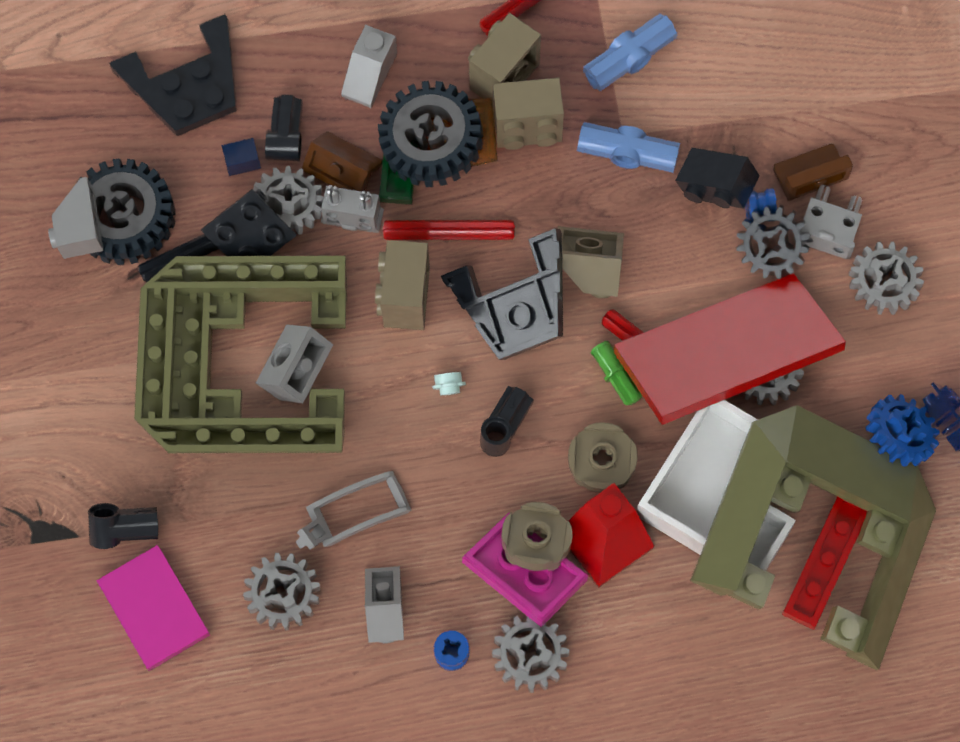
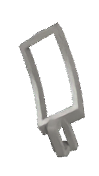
(320, 527)

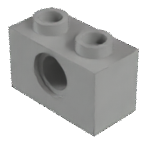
(294, 363)

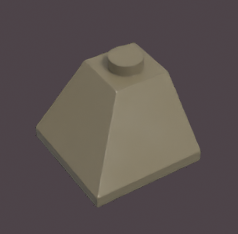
(593, 259)

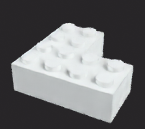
(695, 477)

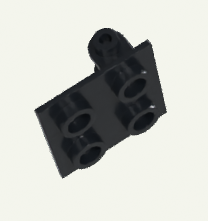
(249, 228)

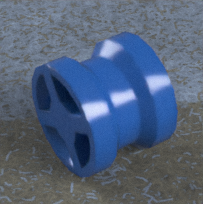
(759, 200)
(454, 656)

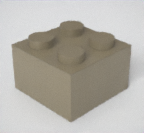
(505, 57)
(528, 113)
(403, 284)

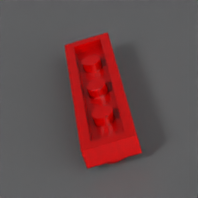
(825, 563)

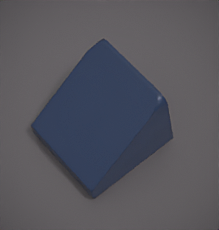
(241, 156)

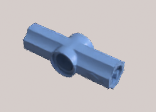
(630, 52)
(628, 147)

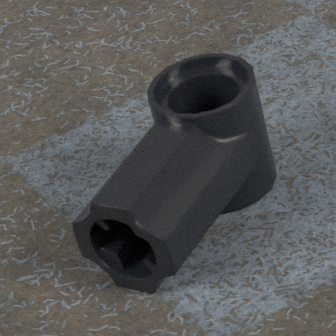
(284, 138)
(506, 420)
(112, 525)

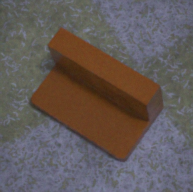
(339, 163)
(811, 170)

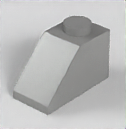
(369, 65)
(77, 222)
(384, 604)

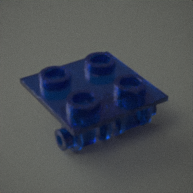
(939, 405)

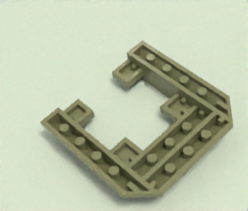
(176, 350)
(777, 466)

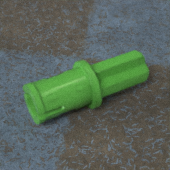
(616, 373)

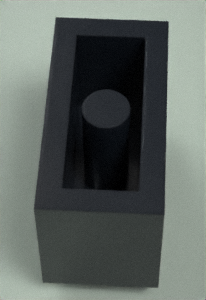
(717, 178)

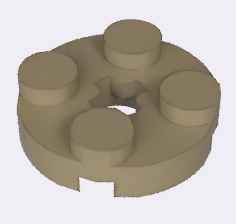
(617, 445)
(536, 555)

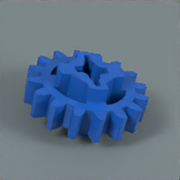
(902, 430)

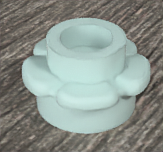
(448, 383)

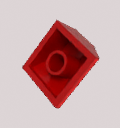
(608, 535)

